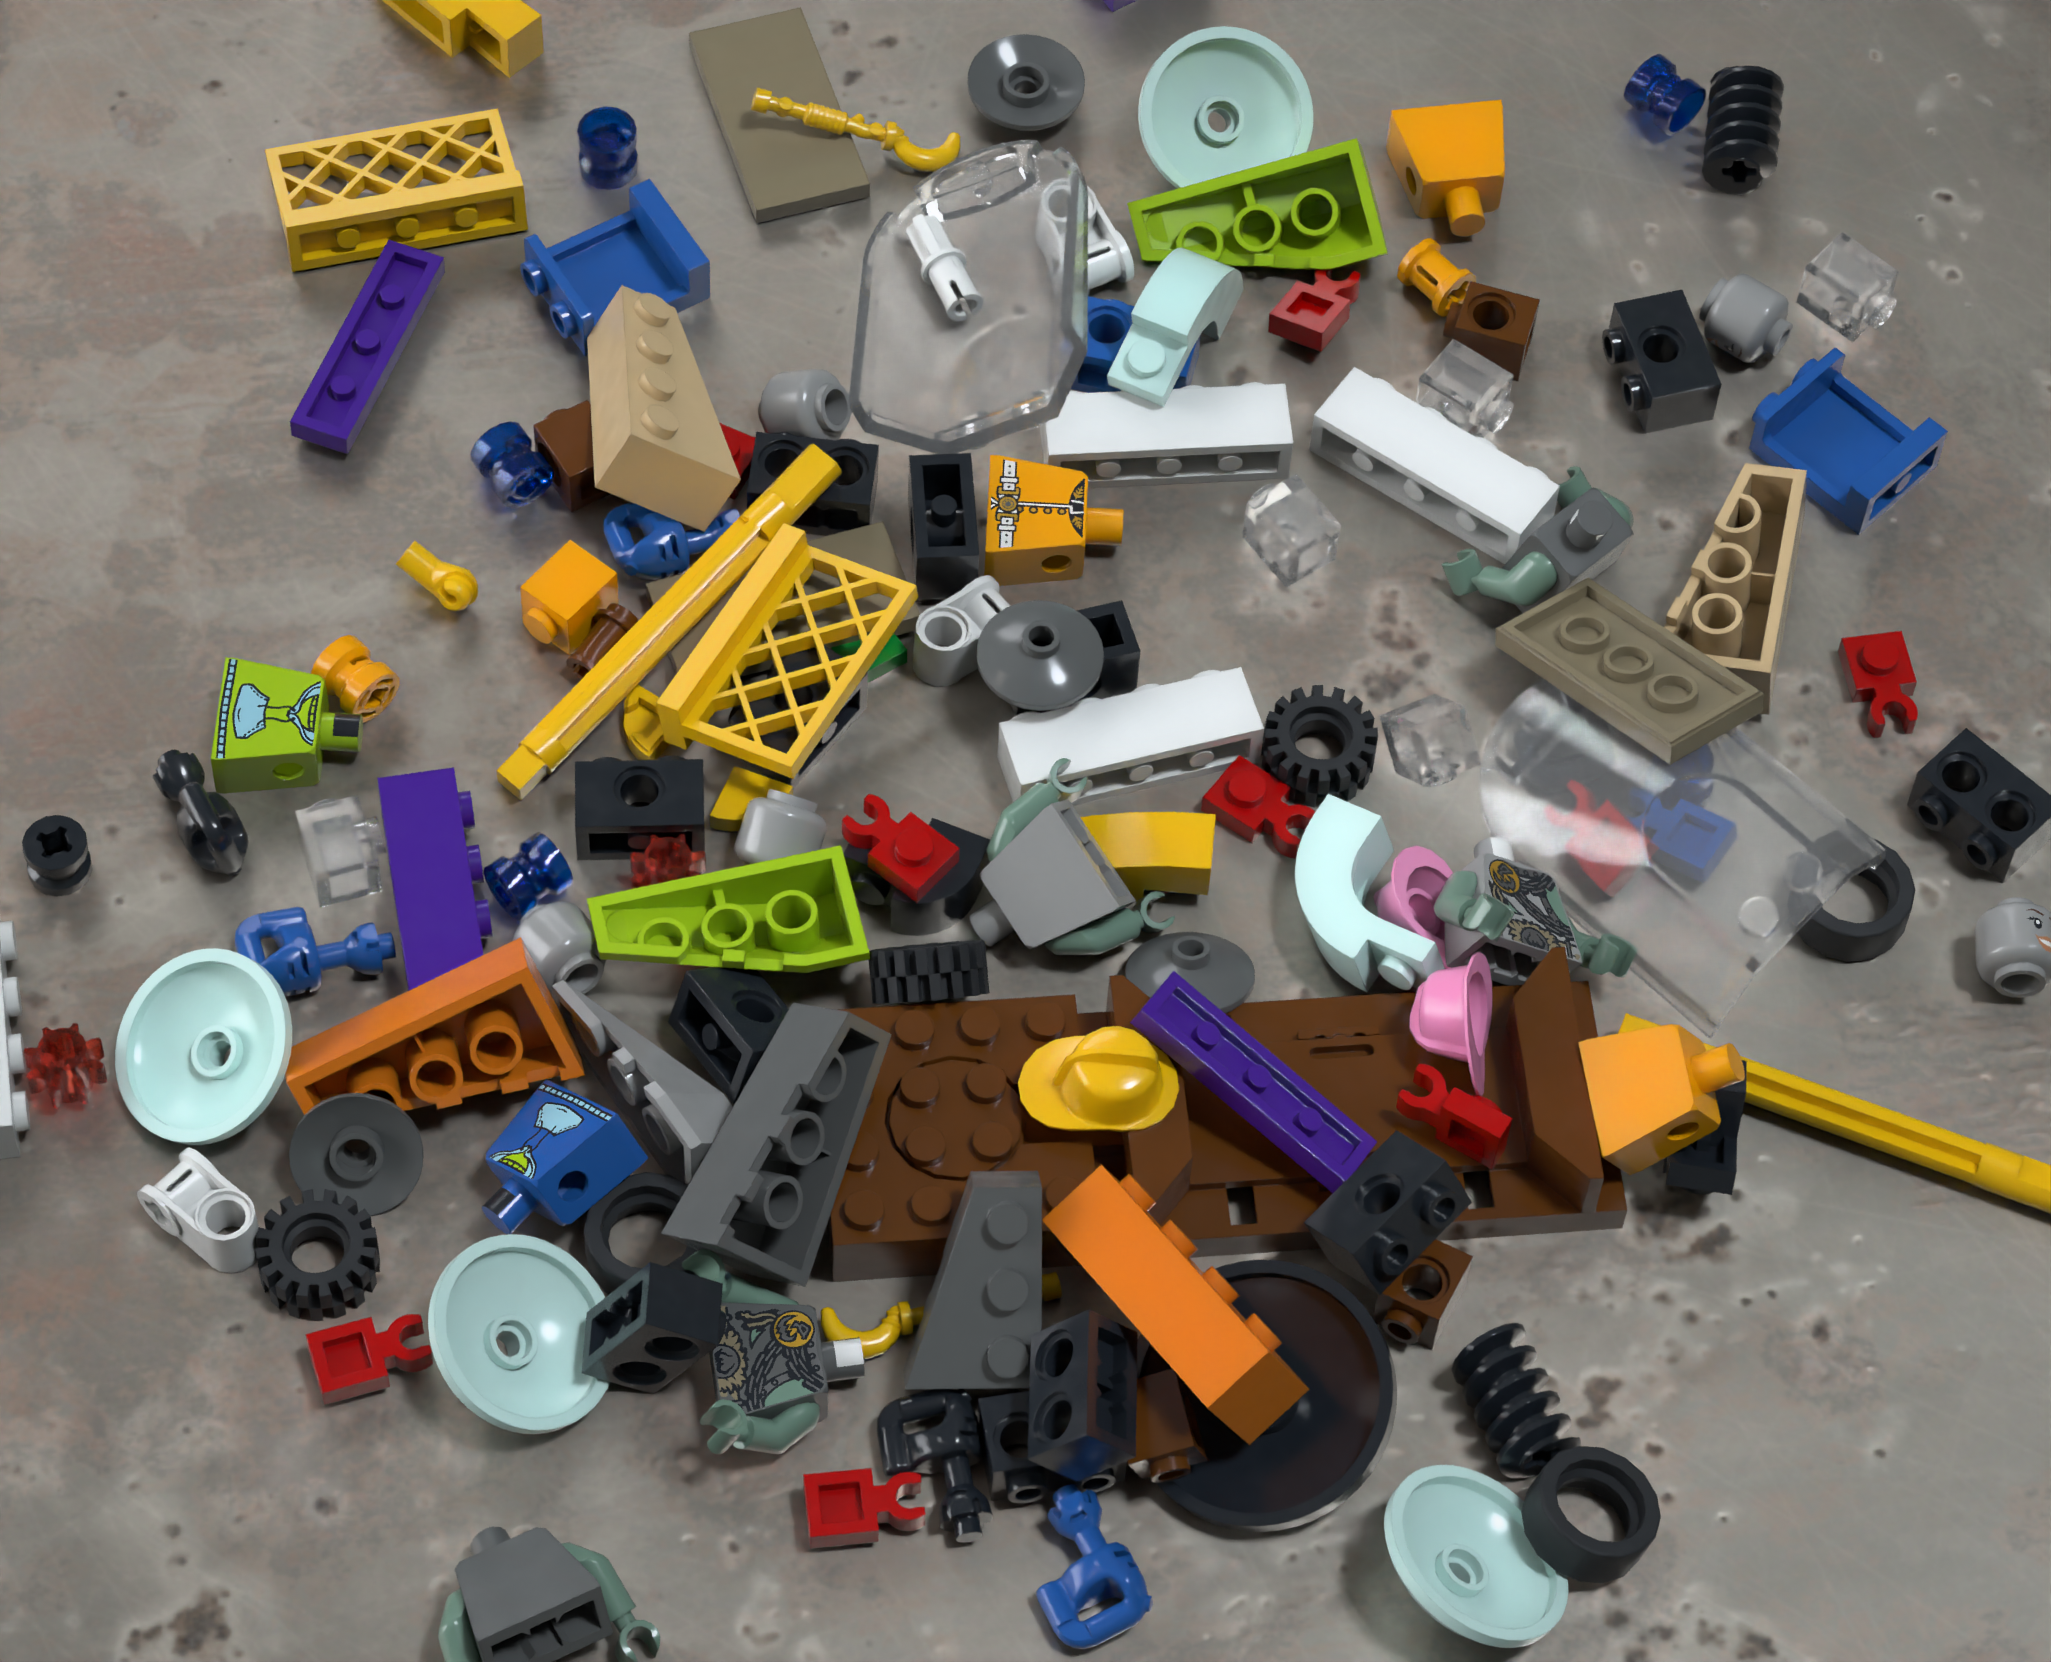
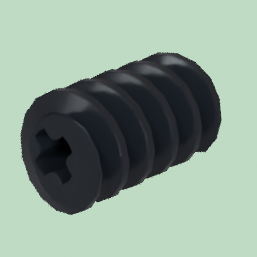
(1742, 128)
(1509, 1403)

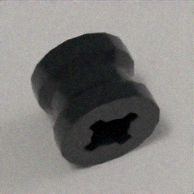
(63, 871)

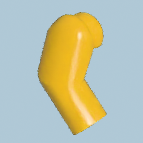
(449, 583)

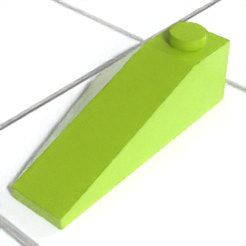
(1279, 214)
(754, 916)

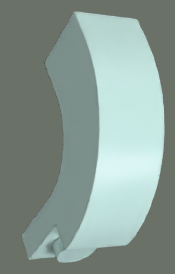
(1176, 306)
(1333, 873)

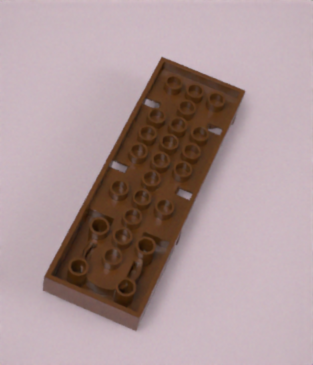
(955, 1107)

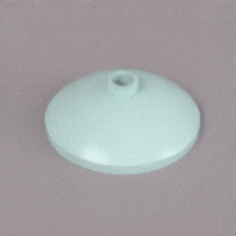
(1227, 74)
(177, 1042)
(537, 1306)
(1468, 1558)

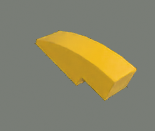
(500, 30)
(1157, 849)

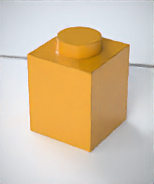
(565, 596)

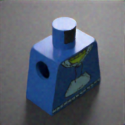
(558, 1158)

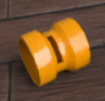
(358, 682)

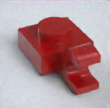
(1462, 1121)

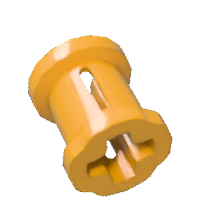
(1434, 275)

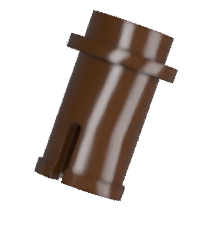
(609, 628)

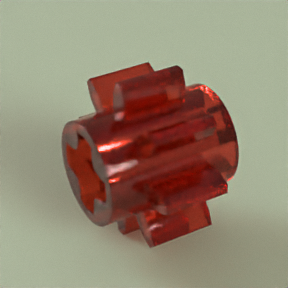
(665, 861)
(65, 1065)

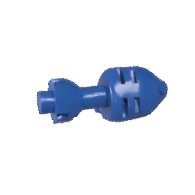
(665, 542)
(299, 959)
(1099, 1575)

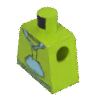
(275, 728)

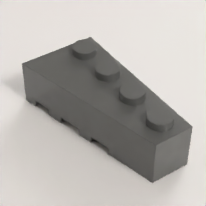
(784, 1147)

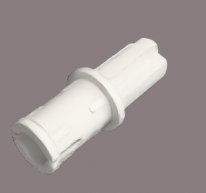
(943, 266)

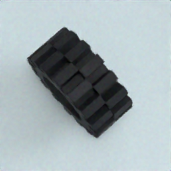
(1324, 716)
(928, 972)
(325, 1288)

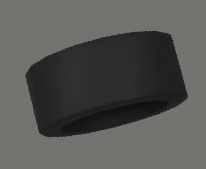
(1869, 939)
(632, 1195)
(1562, 1543)

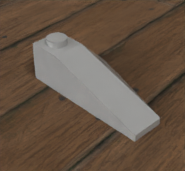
(659, 1097)

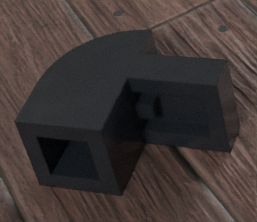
(943, 904)
(1711, 1161)

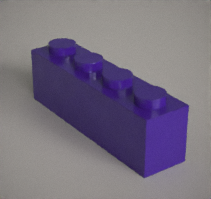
(433, 872)

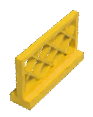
(420, 217)
(738, 639)

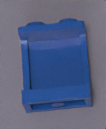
(636, 249)
(1848, 443)

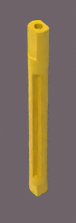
(667, 621)
(1892, 1132)

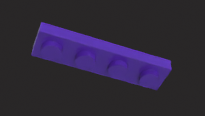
(367, 347)
(1253, 1082)

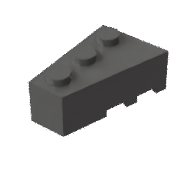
(985, 1290)

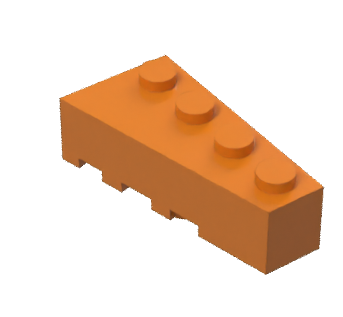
(444, 1040)
(1175, 1304)

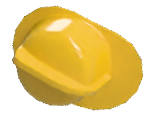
(1099, 1082)

